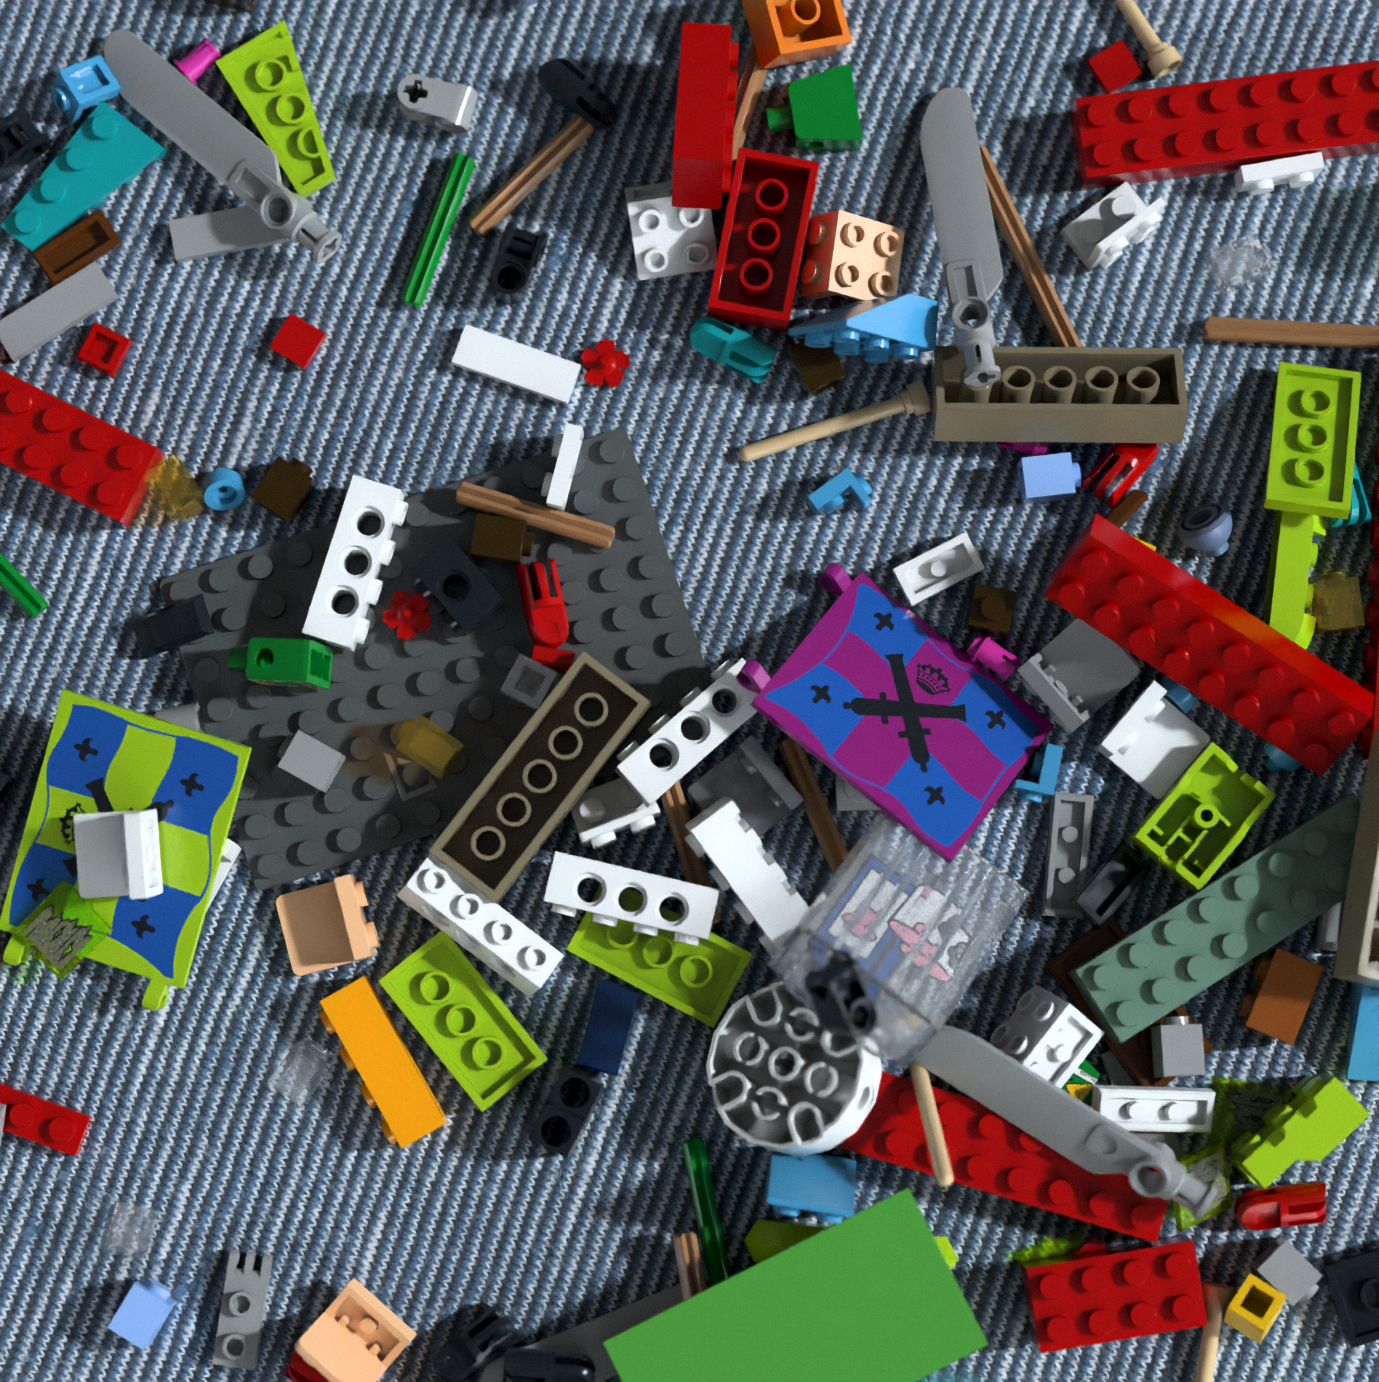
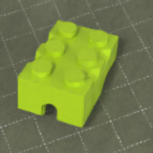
(1202, 818)
(1300, 1130)

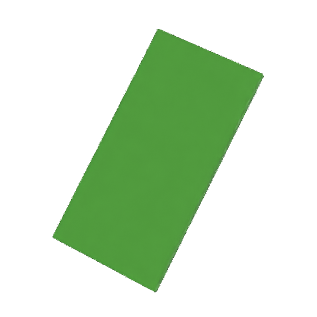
(836, 1307)

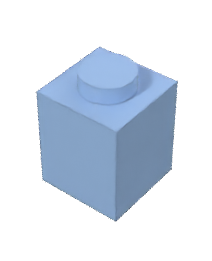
(1048, 478)
(143, 1312)

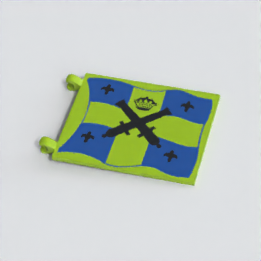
(127, 761)

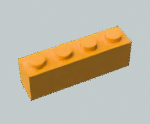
(382, 1061)

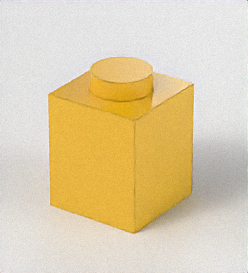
(1254, 1308)

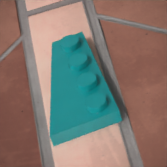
(86, 171)

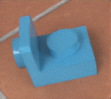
(83, 87)
(832, 496)
(1045, 769)

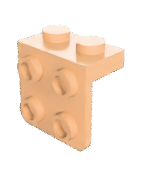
(851, 257)
(327, 925)
(354, 1337)

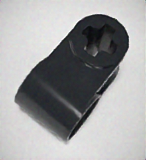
(15, 148)
(518, 255)
(841, 998)

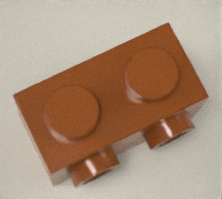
(1279, 995)

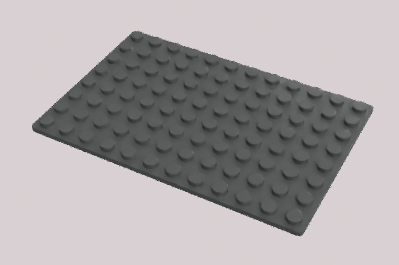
(618, 610)

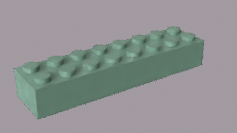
(1221, 923)

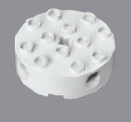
(769, 1103)

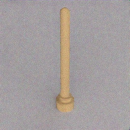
(1160, 56)
(911, 401)
(931, 1124)
(1216, 1302)

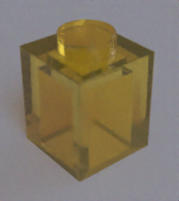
(176, 489)
(1337, 603)
(428, 745)

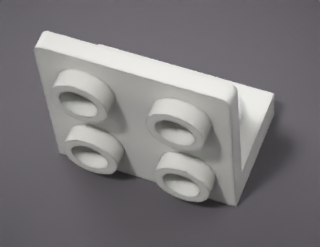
(1110, 225)
(668, 237)
(1153, 741)
(610, 810)
(118, 854)
(1047, 1035)

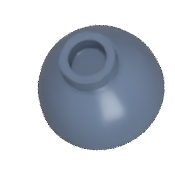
(1206, 528)

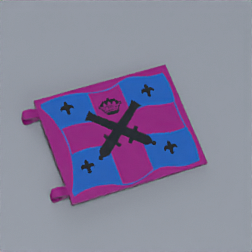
(899, 713)

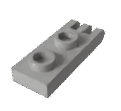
(242, 1311)

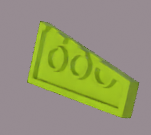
(276, 98)

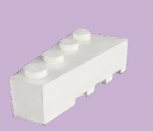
(747, 871)

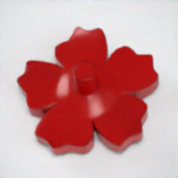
(605, 364)
(408, 614)

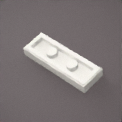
(516, 364)
(1156, 1107)

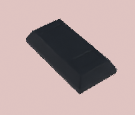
(172, 626)
(1111, 884)

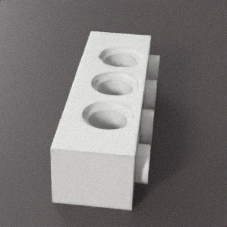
(362, 500)
(651, 781)
(570, 871)
(480, 925)

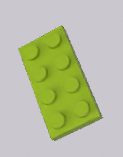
(1313, 440)
(680, 974)
(463, 1020)

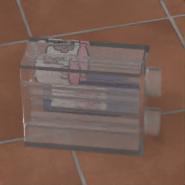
(909, 925)

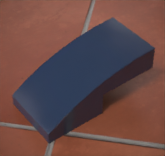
(608, 1027)

